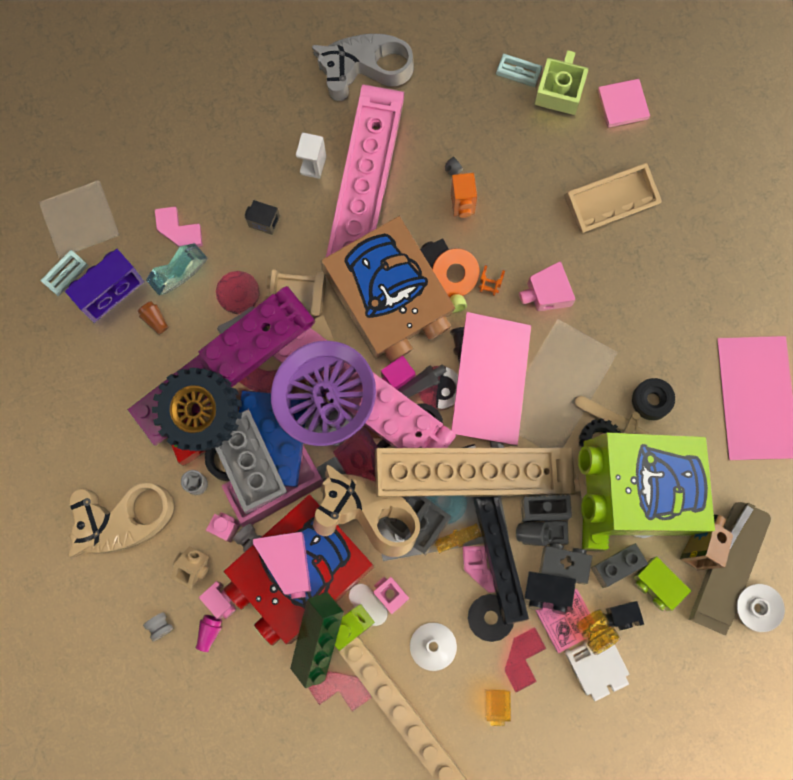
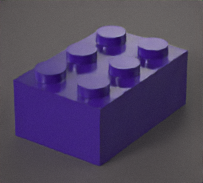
(104, 285)

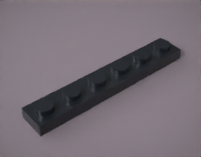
(500, 559)

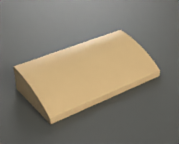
(613, 198)

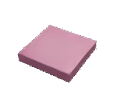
(623, 103)

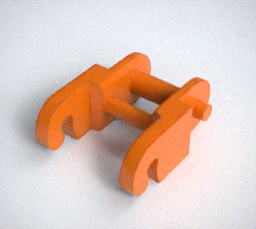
(484, 278)

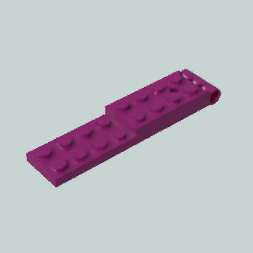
(237, 350)

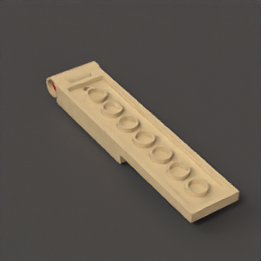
(473, 472)

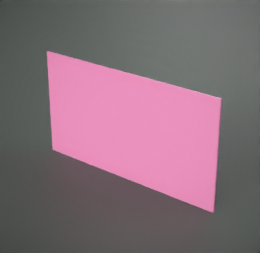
(491, 379)
(757, 397)

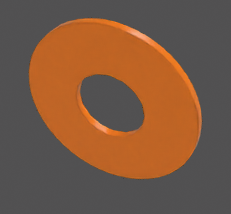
(461, 257)

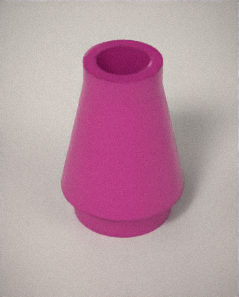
(208, 631)

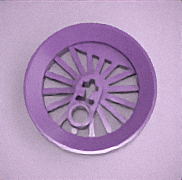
(312, 360)

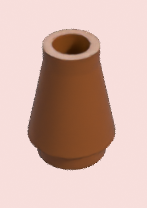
(152, 316)

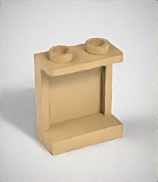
(307, 289)

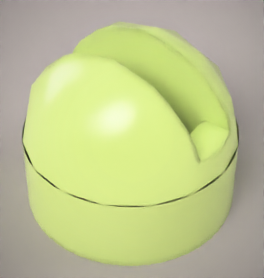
(459, 303)

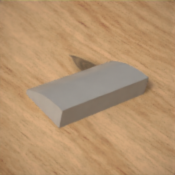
(250, 466)

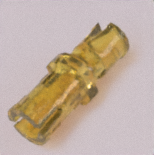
(458, 538)

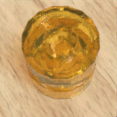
(597, 631)

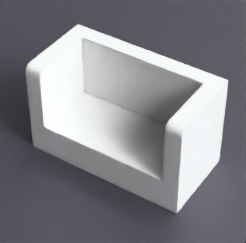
(313, 152)

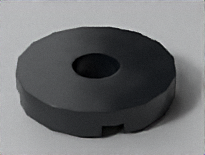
(477, 622)

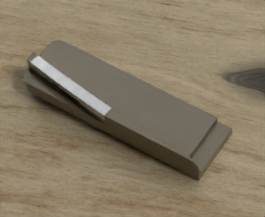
(722, 586)

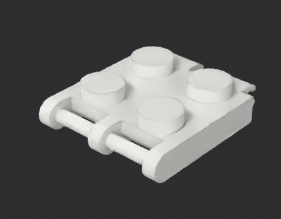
(599, 670)

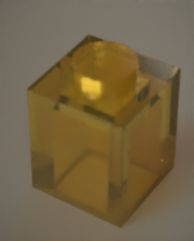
(498, 707)

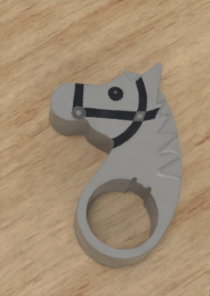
(359, 55)

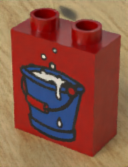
(333, 567)

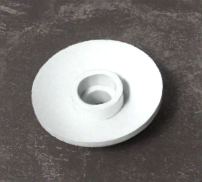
(771, 608)
(420, 646)

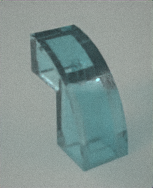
(180, 269)

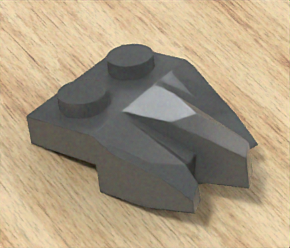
(431, 520)

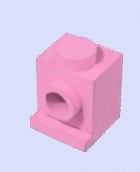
(223, 526)
(399, 598)
(218, 601)

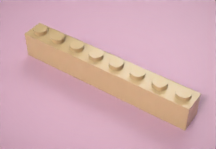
(400, 712)

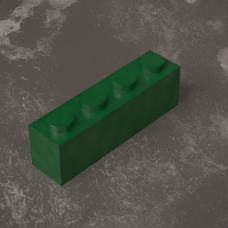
(316, 639)

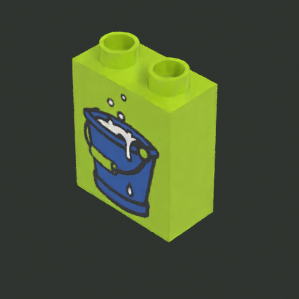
(646, 485)

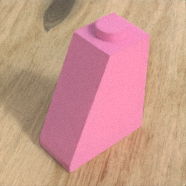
(287, 562)

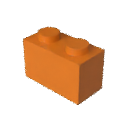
(463, 195)

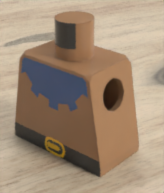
(709, 549)

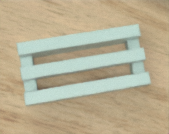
(517, 73)
(70, 278)

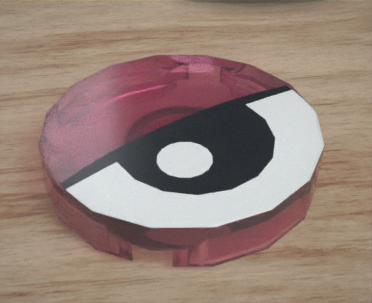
(443, 394)

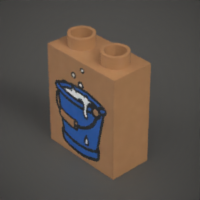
(389, 290)

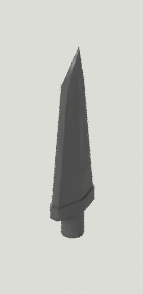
(423, 381)

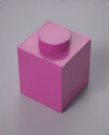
(398, 373)

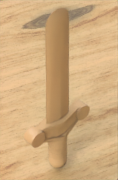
(624, 424)

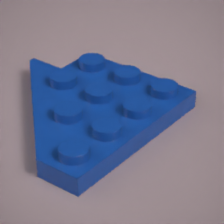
(283, 448)

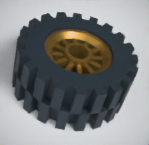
(223, 407)

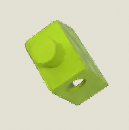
(352, 627)

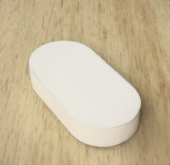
(364, 595)

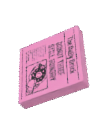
(563, 628)

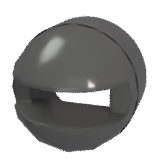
(454, 166)

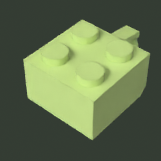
(561, 85)

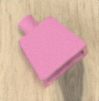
(549, 289)

